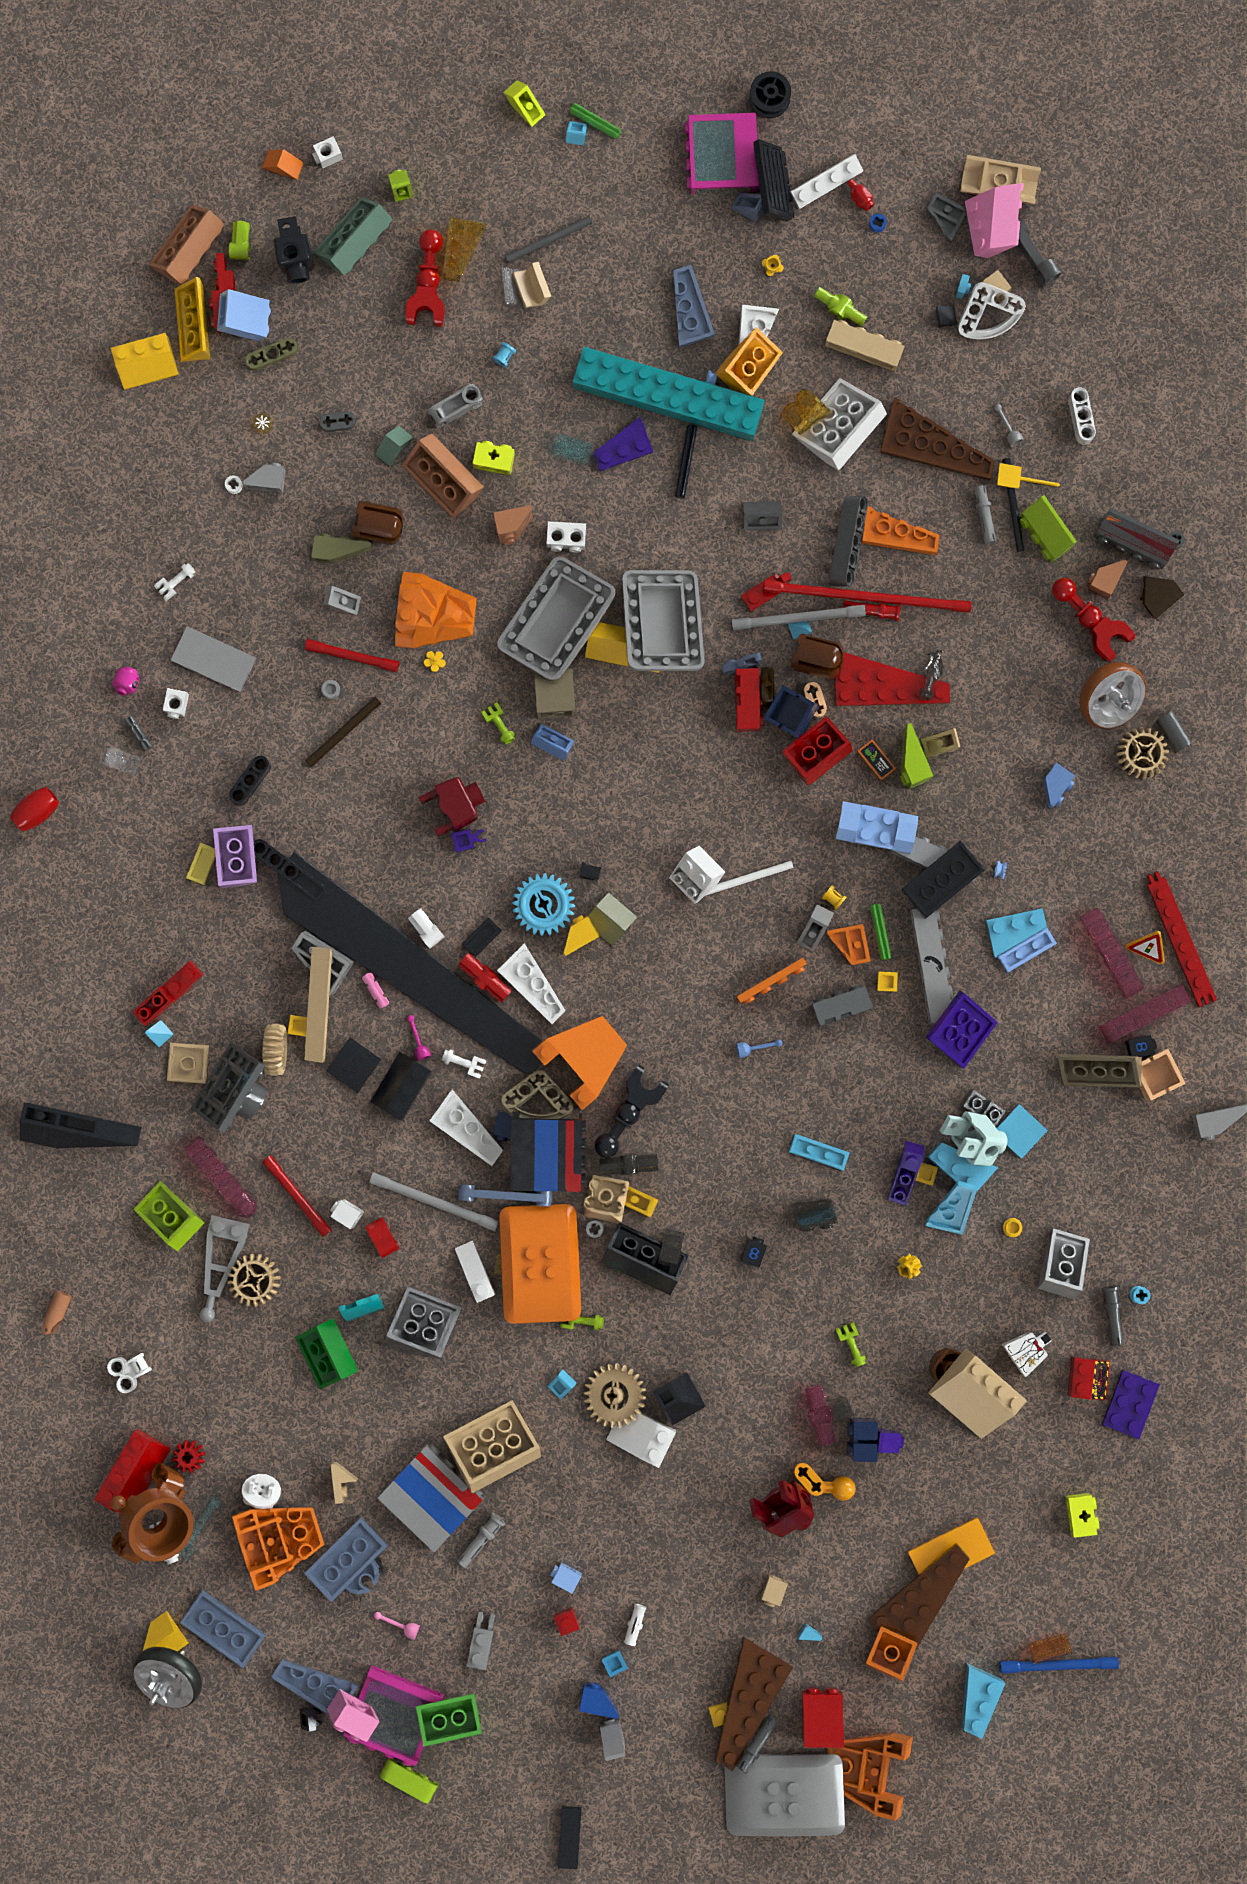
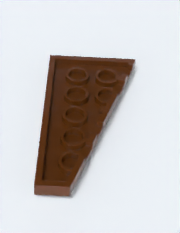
(926, 442)
(918, 1603)
(751, 1694)

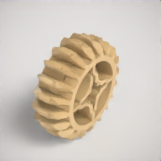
(1147, 759)
(274, 1049)
(257, 1288)

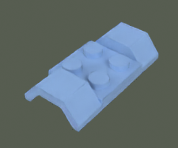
(877, 827)

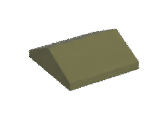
(611, 919)

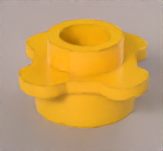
(777, 265)

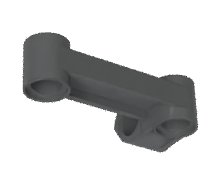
(1045, 270)

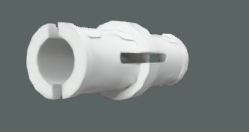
(638, 1613)

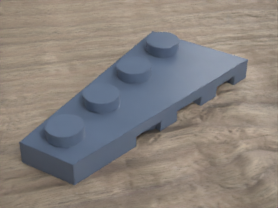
(311, 1684)

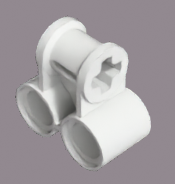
(130, 1370)

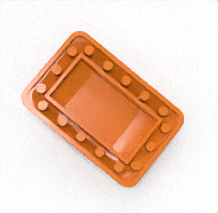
(540, 1263)

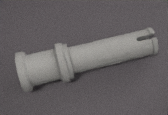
(486, 1533)

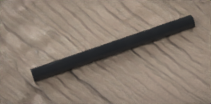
(1014, 514)

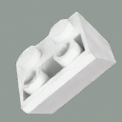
(696, 874)

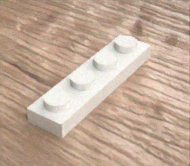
(826, 181)

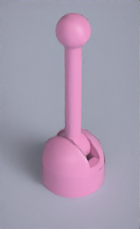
(410, 1629)

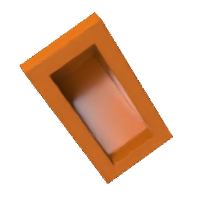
(283, 163)

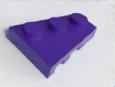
(624, 447)

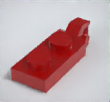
(757, 597)

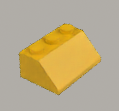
(144, 361)

